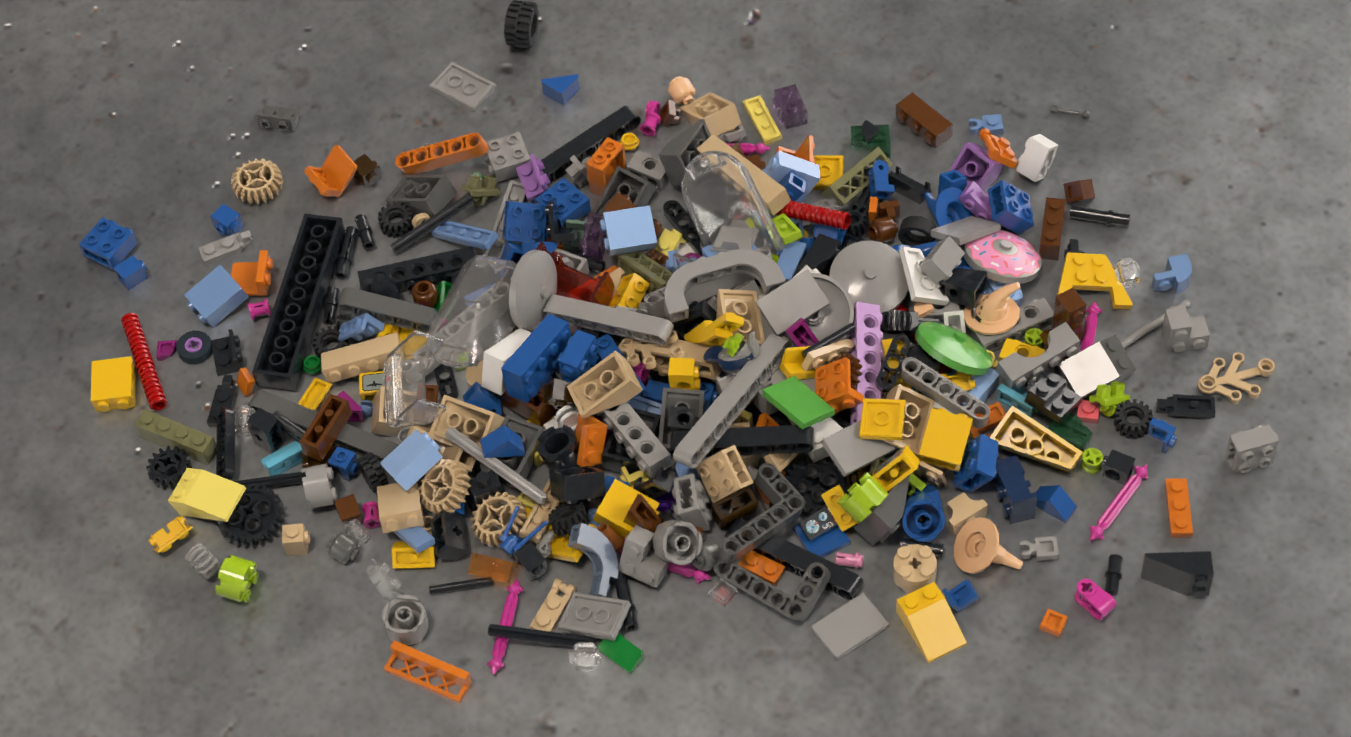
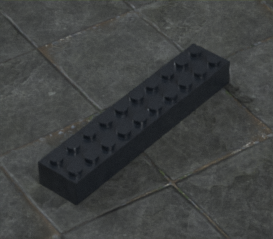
(299, 302)

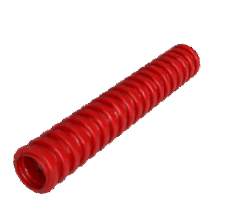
(816, 214)
(144, 361)

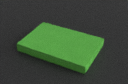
(798, 402)

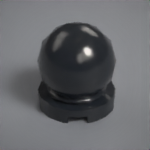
(558, 447)

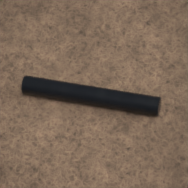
(830, 339)
(460, 585)

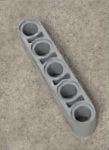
(939, 384)

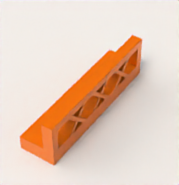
(431, 665)

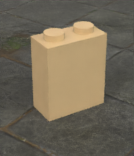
(399, 507)

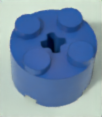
(932, 522)

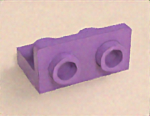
(533, 178)
(976, 201)

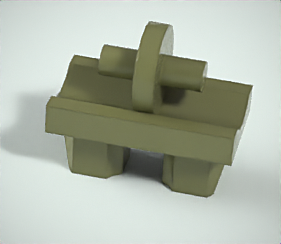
(481, 191)

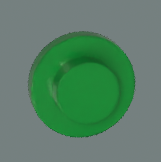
(312, 365)

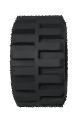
(521, 24)

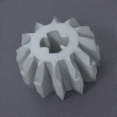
(202, 561)

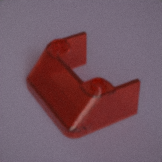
(579, 285)

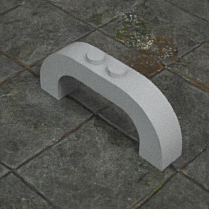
(717, 267)

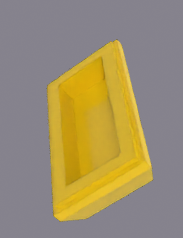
(315, 394)

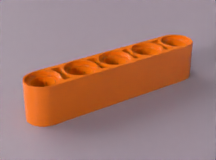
(452, 151)

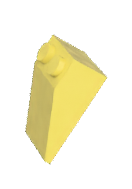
(205, 495)

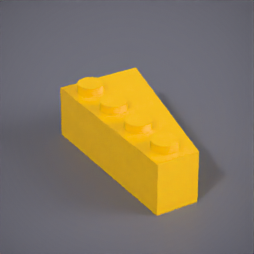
(1034, 441)

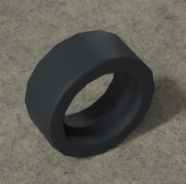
(919, 224)

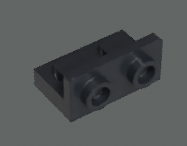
(226, 354)

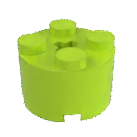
(863, 497)
(236, 578)

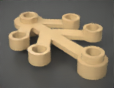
(630, 347)
(1234, 378)

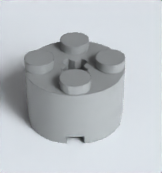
(319, 486)
(666, 544)
(405, 620)

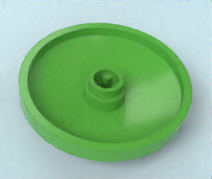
(953, 348)

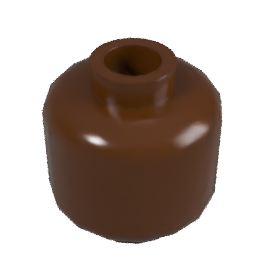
(883, 230)
(425, 294)

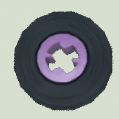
(191, 355)

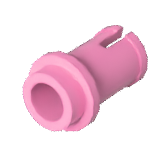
(851, 560)

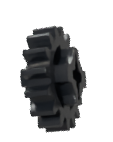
(168, 466)

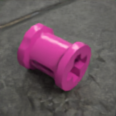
(259, 309)
(371, 515)

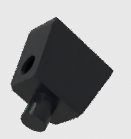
(965, 286)
(481, 487)

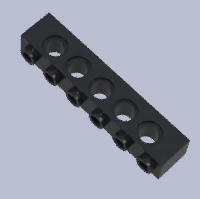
(428, 268)

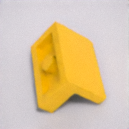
(792, 362)
(405, 557)

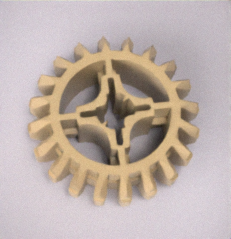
(258, 187)
(444, 486)
(485, 521)

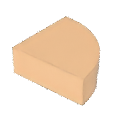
(923, 309)

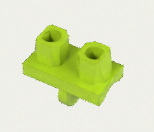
(1109, 397)

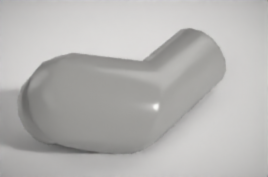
(544, 544)

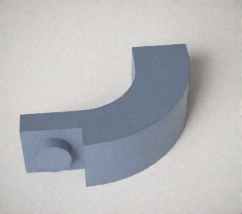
(601, 554)

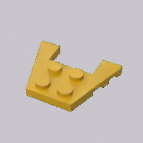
(1094, 273)

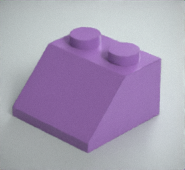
(977, 165)

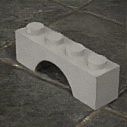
(1017, 368)

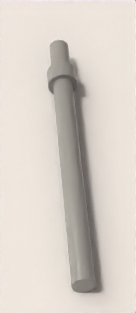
(1150, 326)

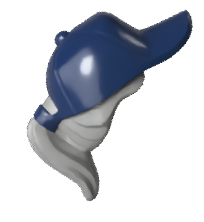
(747, 350)

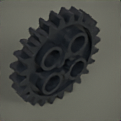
(815, 485)
(252, 515)

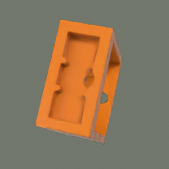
(603, 164)

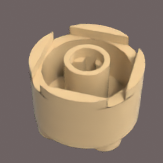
(914, 567)

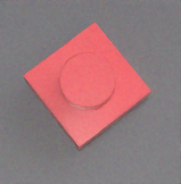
(1088, 411)

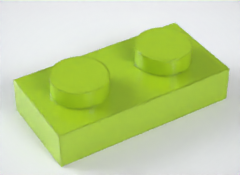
(787, 229)

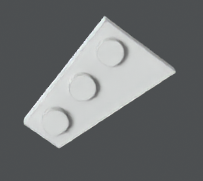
(919, 284)

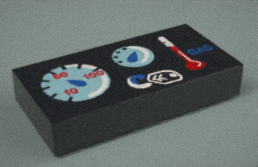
(817, 523)

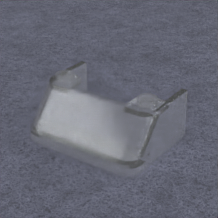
(406, 382)

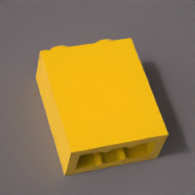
(113, 384)
(945, 439)
(616, 506)

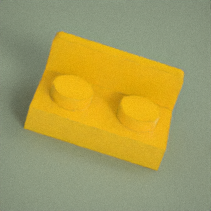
(629, 291)

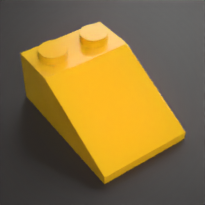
(930, 622)

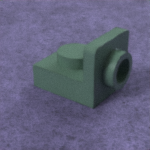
(575, 244)

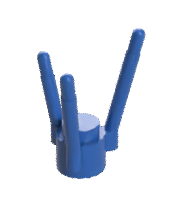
(511, 543)

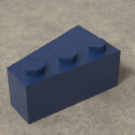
(1013, 490)

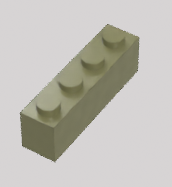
(170, 433)

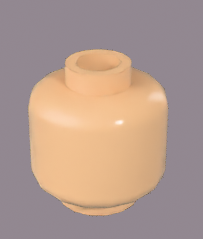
(681, 90)

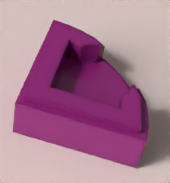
(165, 349)

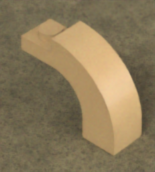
(449, 450)

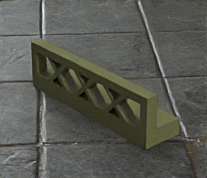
(852, 173)
(638, 265)

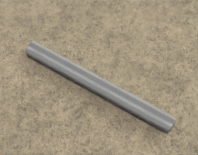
(496, 466)

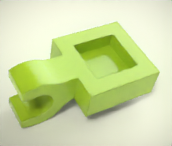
(733, 344)

